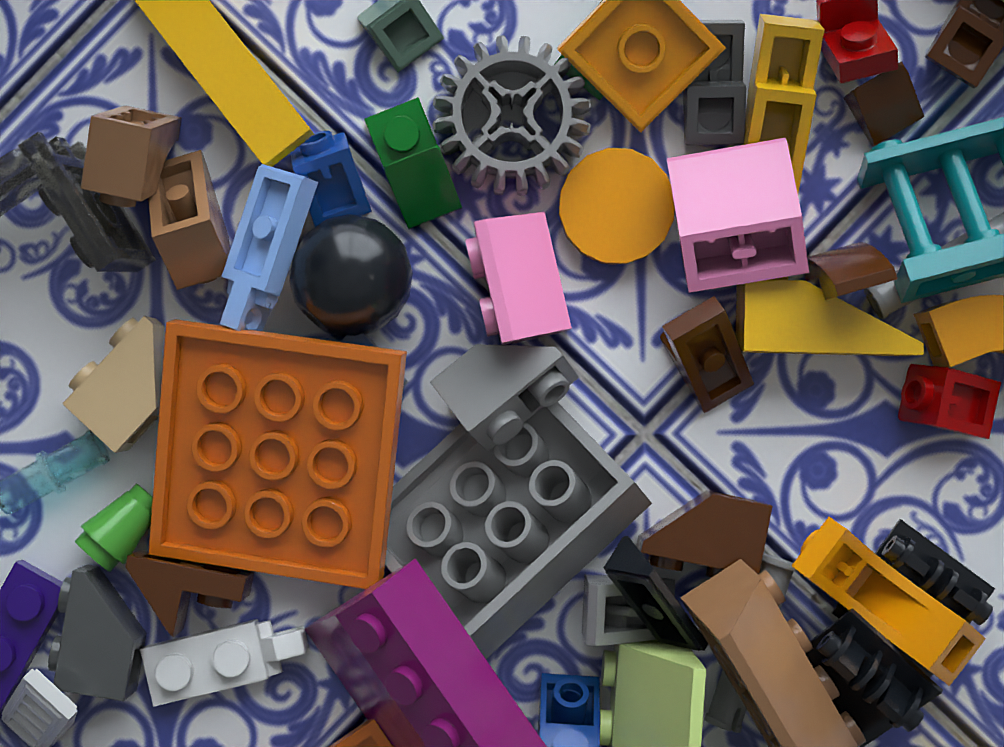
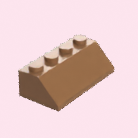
(769, 660)

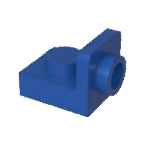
(331, 164)

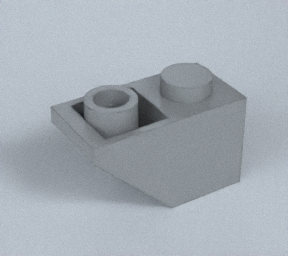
(502, 387)

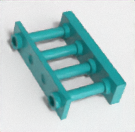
(928, 267)

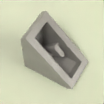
(608, 615)

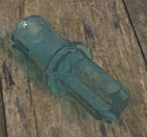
(52, 472)

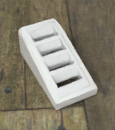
(39, 711)

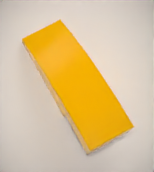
(783, 83)

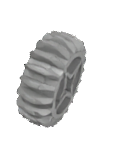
(476, 78)

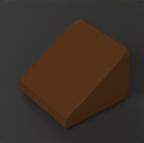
(885, 105)

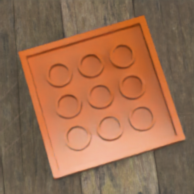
(276, 453)

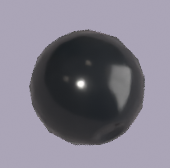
(350, 275)

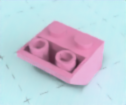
(738, 215)
(520, 277)

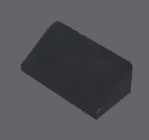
(651, 598)

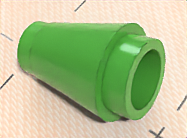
(117, 528)

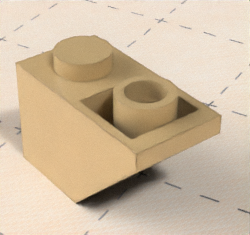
(123, 391)

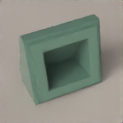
(400, 30)

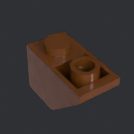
(709, 532)

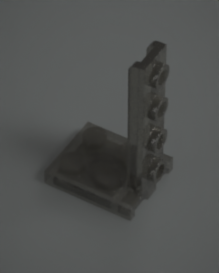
(101, 231)

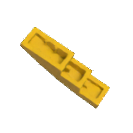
(230, 76)

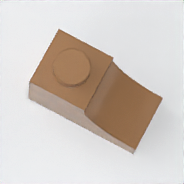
(127, 153)

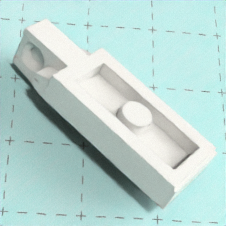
(218, 659)

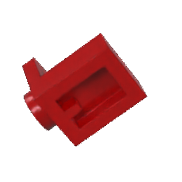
(855, 39)
(949, 400)

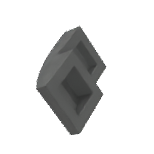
(717, 97)

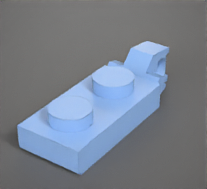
(265, 246)

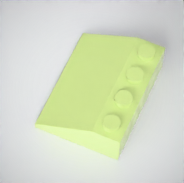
(653, 696)

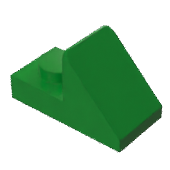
(413, 163)

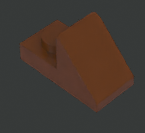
(707, 354)
(170, 581)

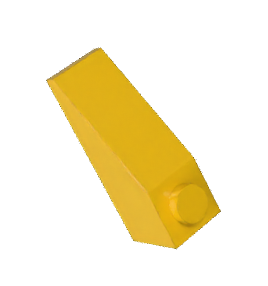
(797, 319)

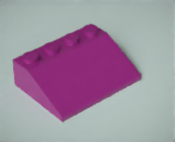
(418, 668)

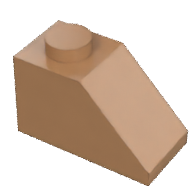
(188, 222)

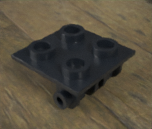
(935, 574)
(872, 677)

